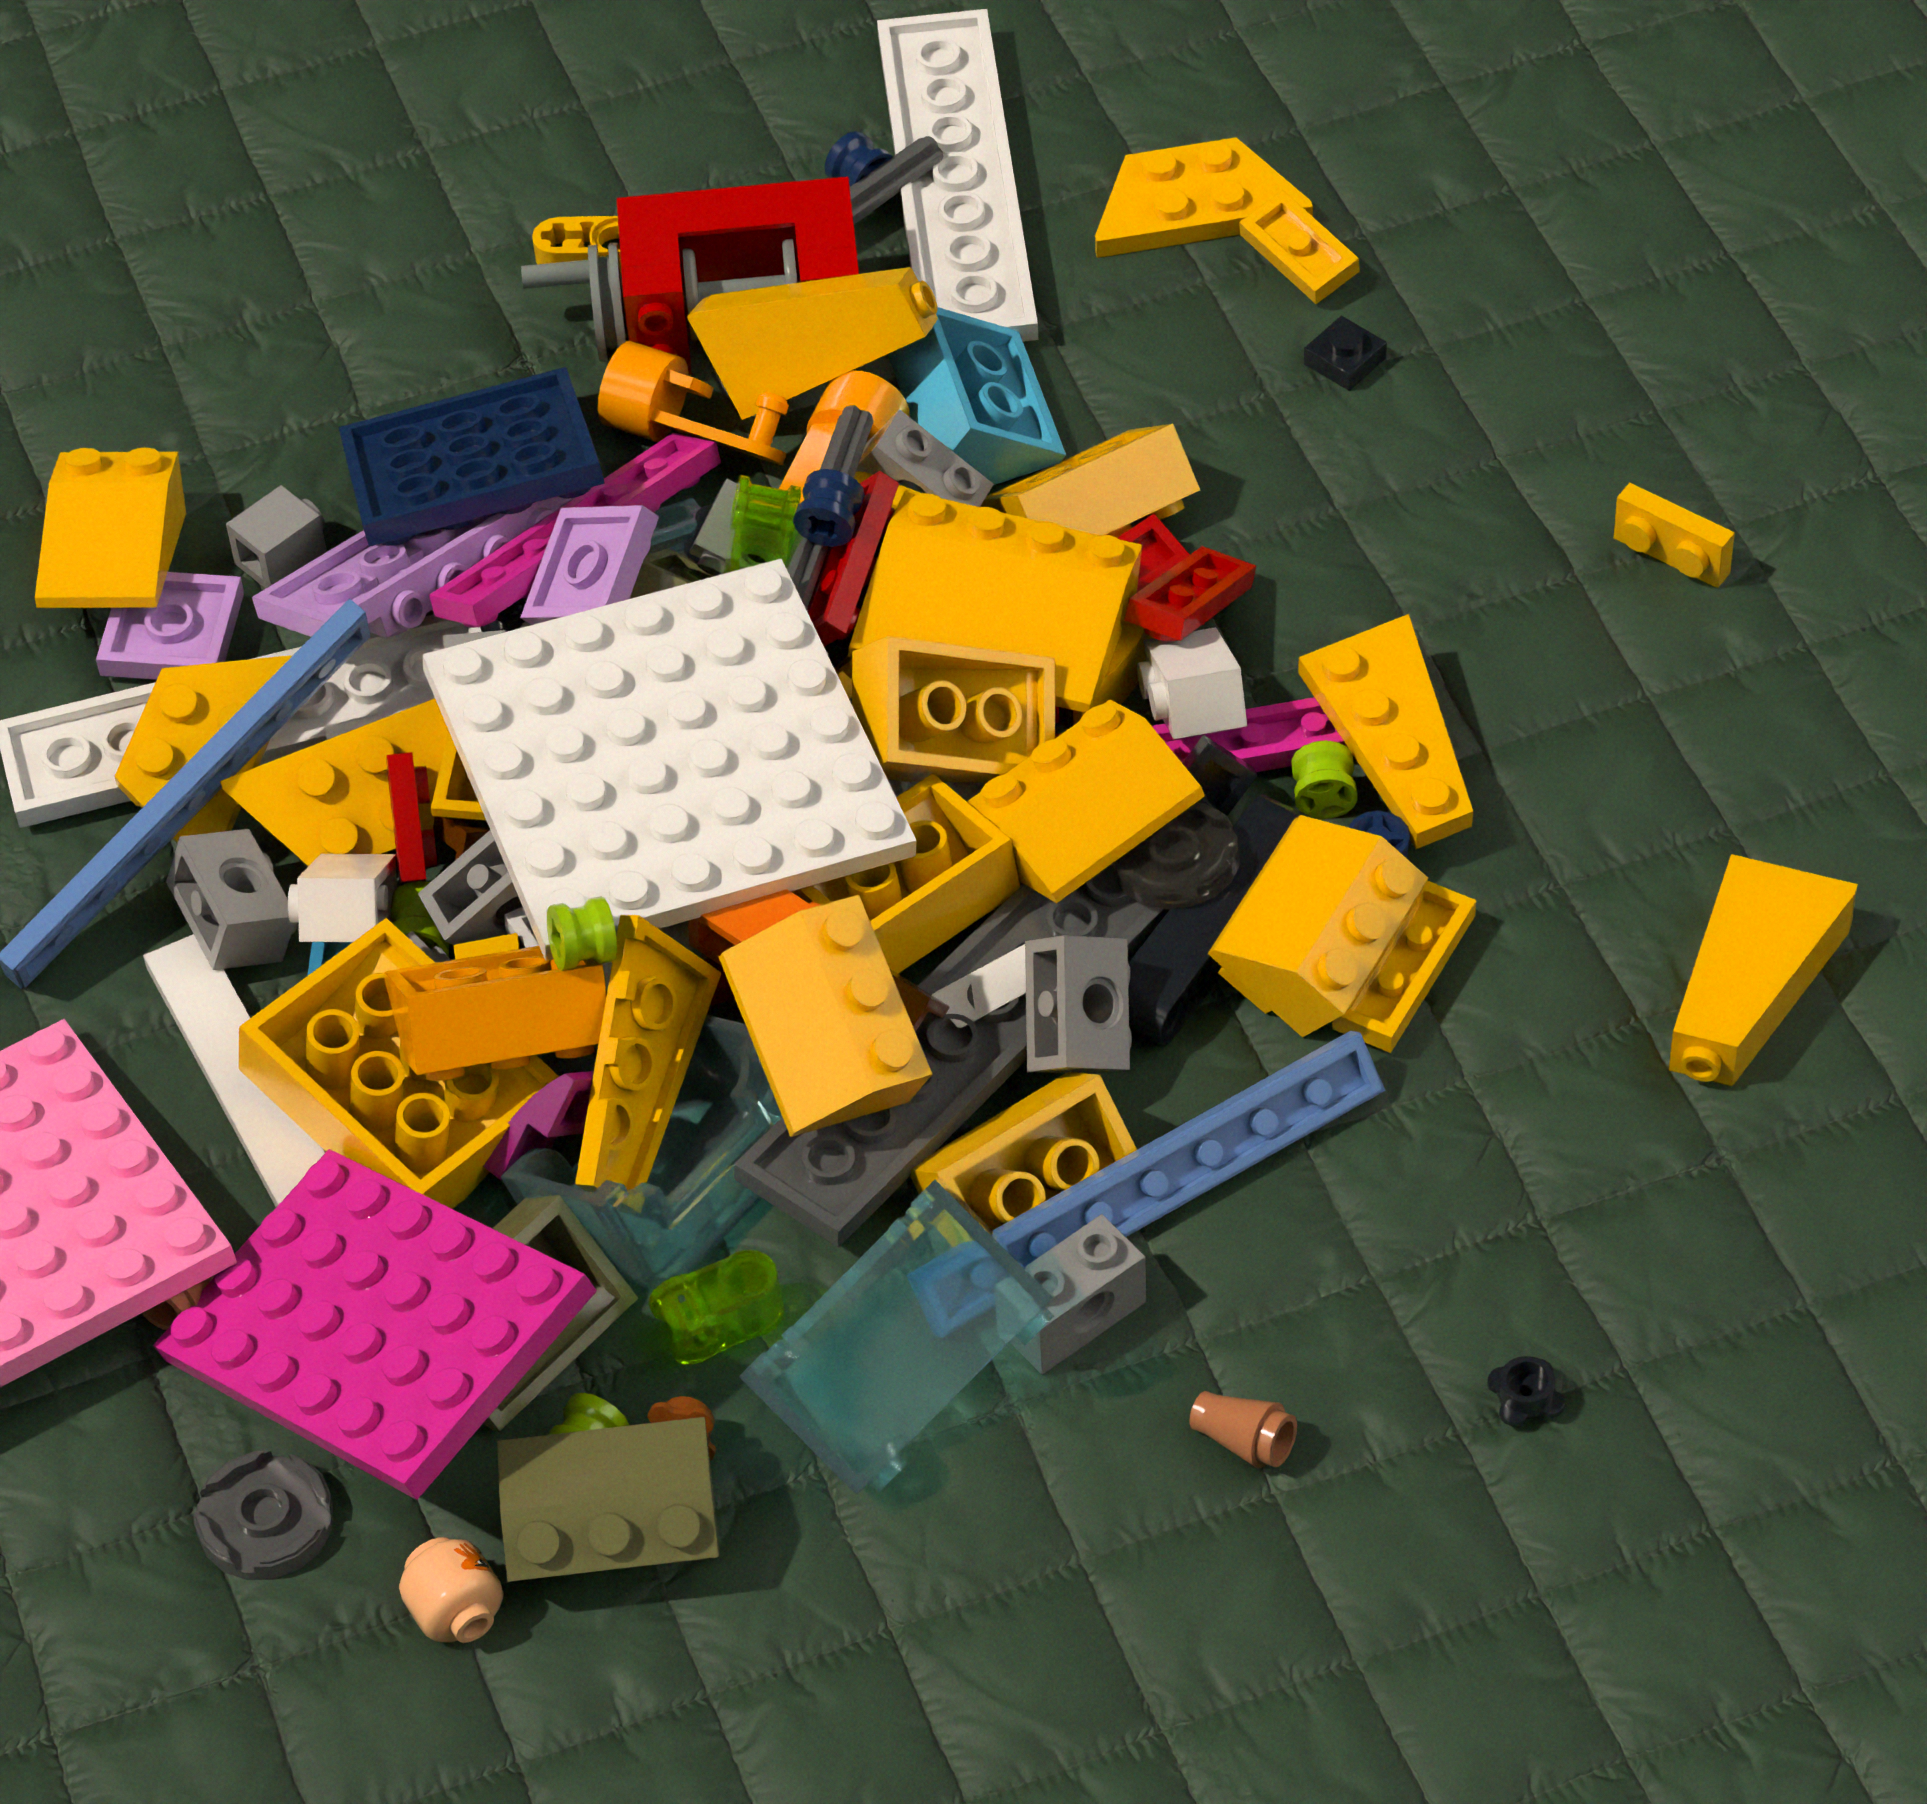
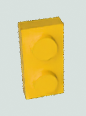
(1299, 246)
(1673, 535)

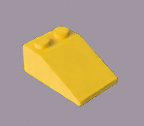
(110, 529)
(951, 708)

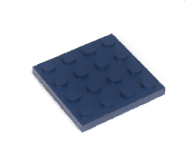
(470, 457)

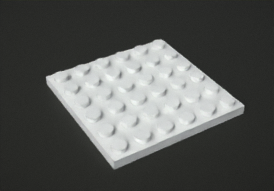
(668, 752)

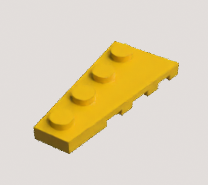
(1392, 724)
(644, 1049)

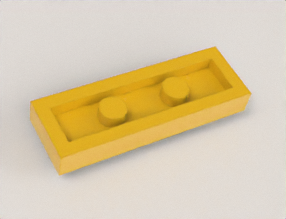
(1408, 966)

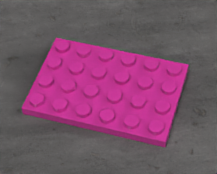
(375, 1321)

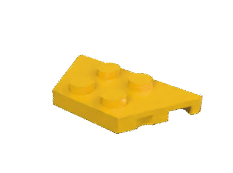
(1187, 196)
(179, 719)
(338, 790)

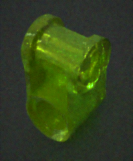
(760, 522)
(717, 1305)

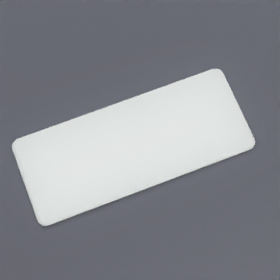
(991, 987)

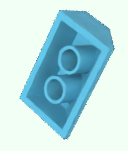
(979, 396)

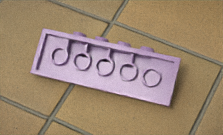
(389, 580)

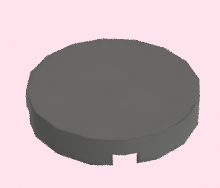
(264, 1515)

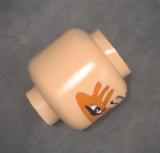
(450, 1588)

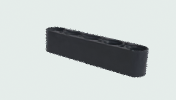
(1173, 965)

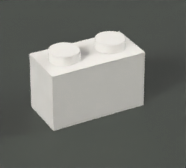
(1193, 684)
(342, 896)

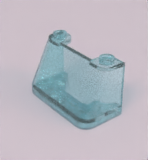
(691, 1190)
(899, 1337)

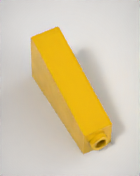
(809, 330)
(1755, 962)

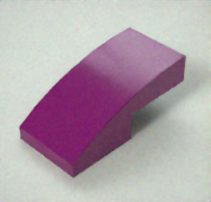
(551, 1112)

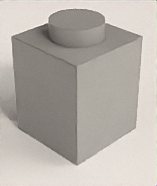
(276, 536)

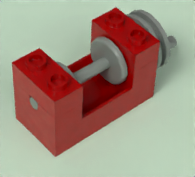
(705, 245)

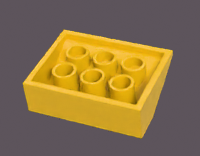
(1002, 586)
(341, 1075)

